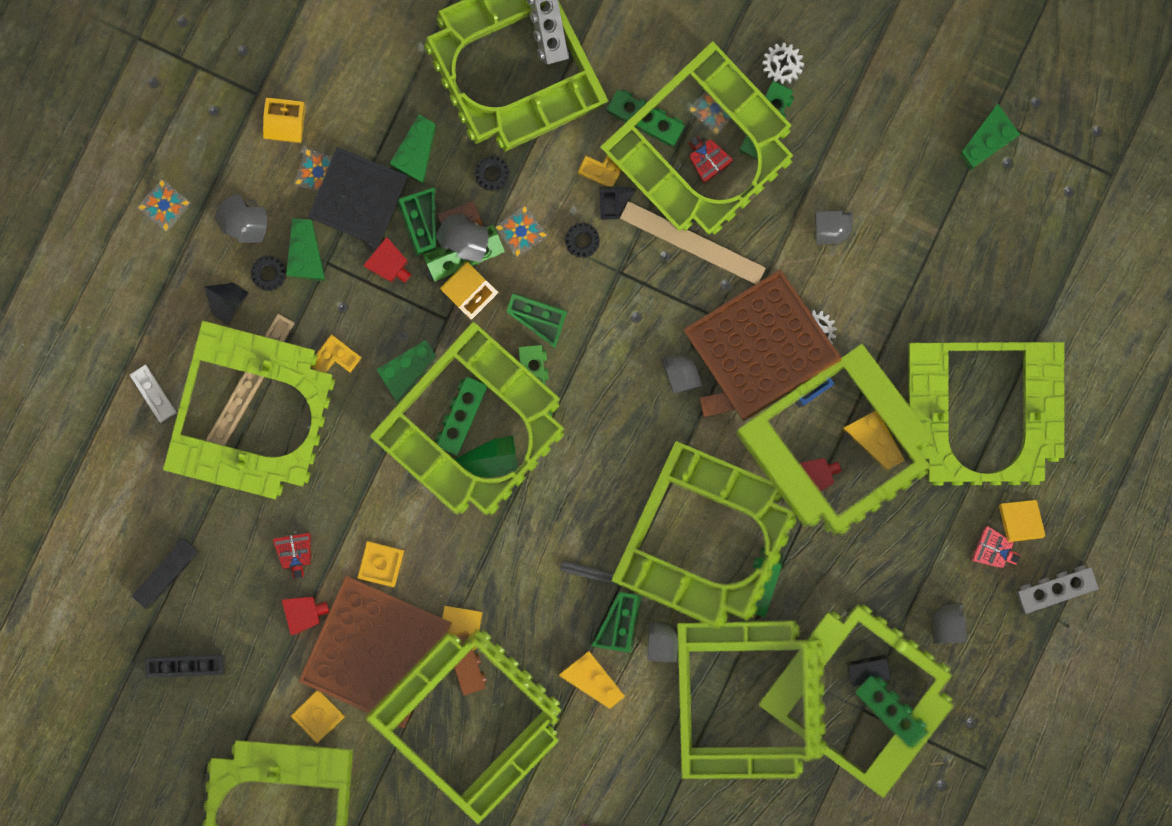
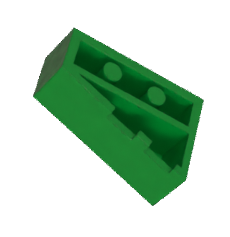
(991, 137)
(415, 151)
(419, 220)
(304, 252)
(538, 316)
(406, 369)
(763, 603)
(620, 625)

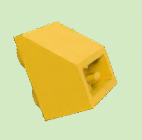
(283, 120)
(468, 290)

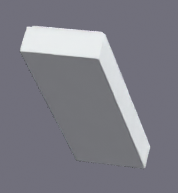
(153, 393)

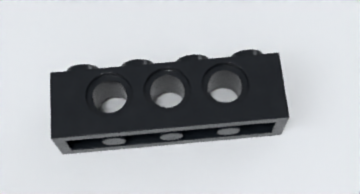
(165, 574)
(185, 666)

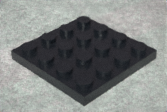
(357, 196)

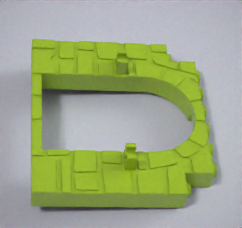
(746, 108)
(526, 117)
(511, 384)
(1041, 410)
(235, 466)
(685, 590)
(281, 765)

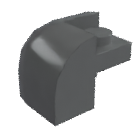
(242, 219)
(832, 227)
(463, 237)
(681, 373)
(949, 624)
(662, 642)

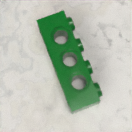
(775, 93)
(668, 137)
(465, 386)
(868, 693)

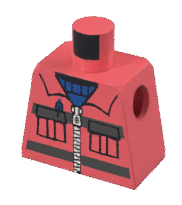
(994, 549)

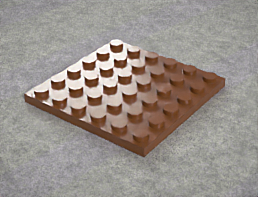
(762, 345)
(369, 645)

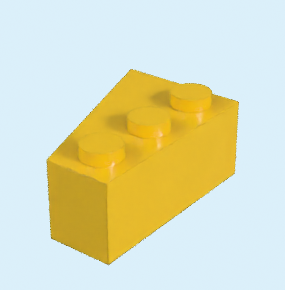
(876, 440)
(593, 680)

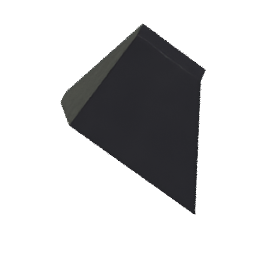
(614, 200)
(225, 300)

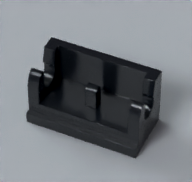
(862, 669)

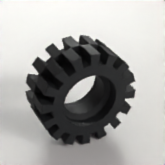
(480, 173)
(582, 228)
(276, 281)

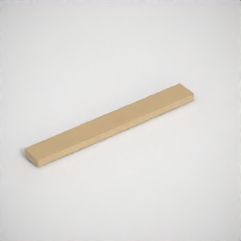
(692, 243)
(245, 389)

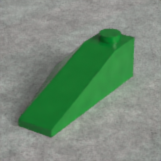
(491, 459)

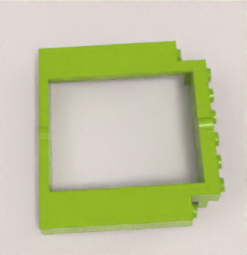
(793, 481)
(896, 754)
(750, 761)
(512, 763)

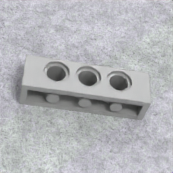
(557, 50)
(1087, 584)

